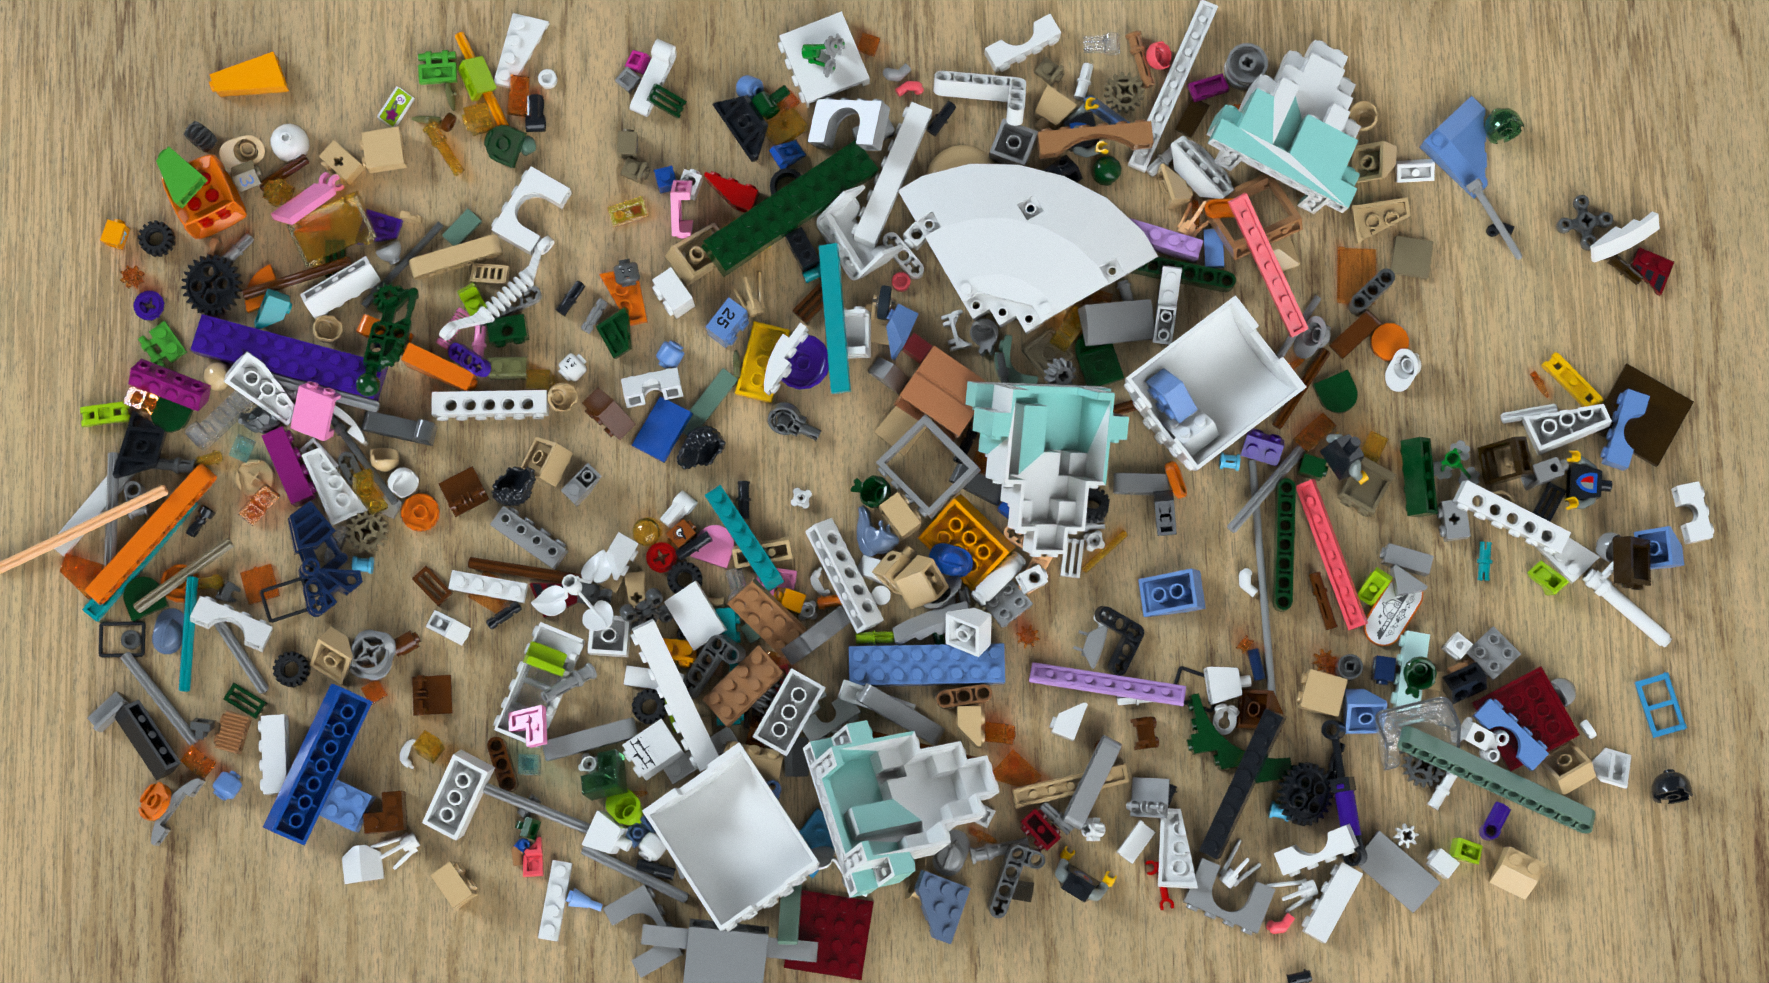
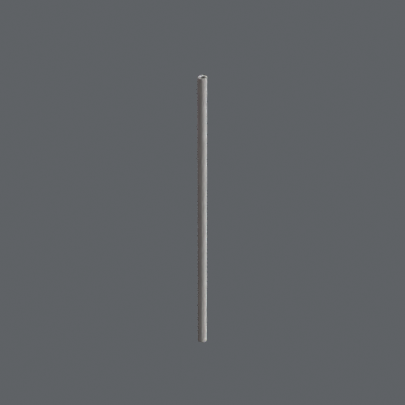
(1262, 581)

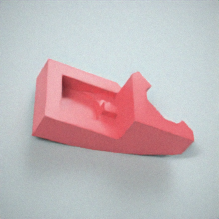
(533, 860)

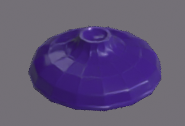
(808, 364)

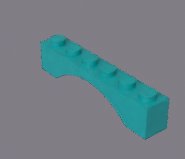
(744, 538)
(730, 620)

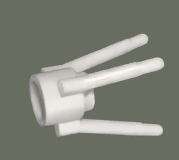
(408, 842)
(1230, 877)
(1307, 890)

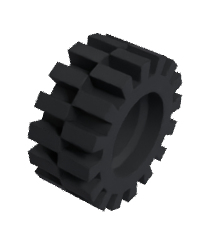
(159, 249)
(1102, 510)
(680, 568)
(300, 677)
(638, 703)

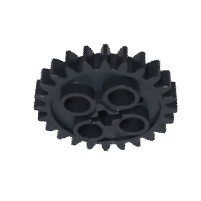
(200, 273)
(1305, 794)

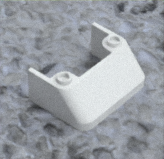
(836, 227)

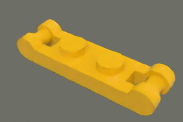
(1572, 381)

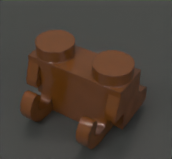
(1145, 733)

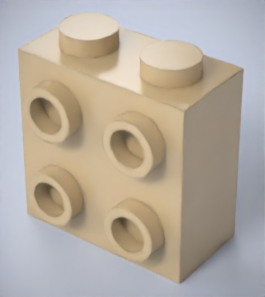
(383, 150)
(1321, 693)

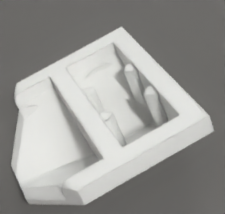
(1612, 767)
(362, 864)

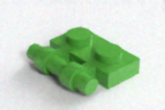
(438, 72)
(166, 340)

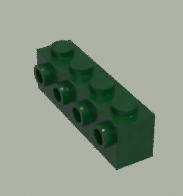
(1418, 477)

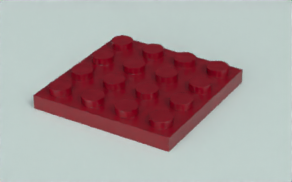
(1537, 708)
(842, 933)

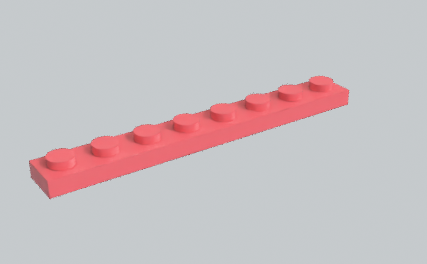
(1268, 265)
(1331, 554)

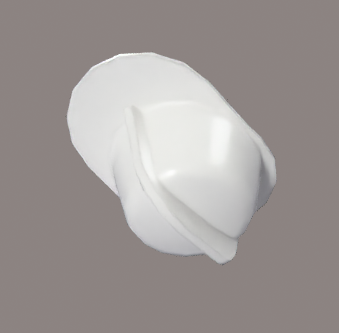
(1402, 370)

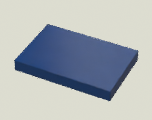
(662, 429)

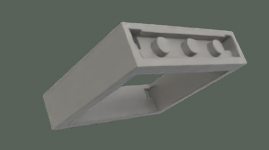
(952, 491)

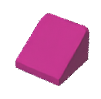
(638, 61)

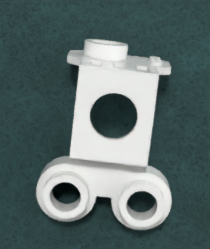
(1490, 741)

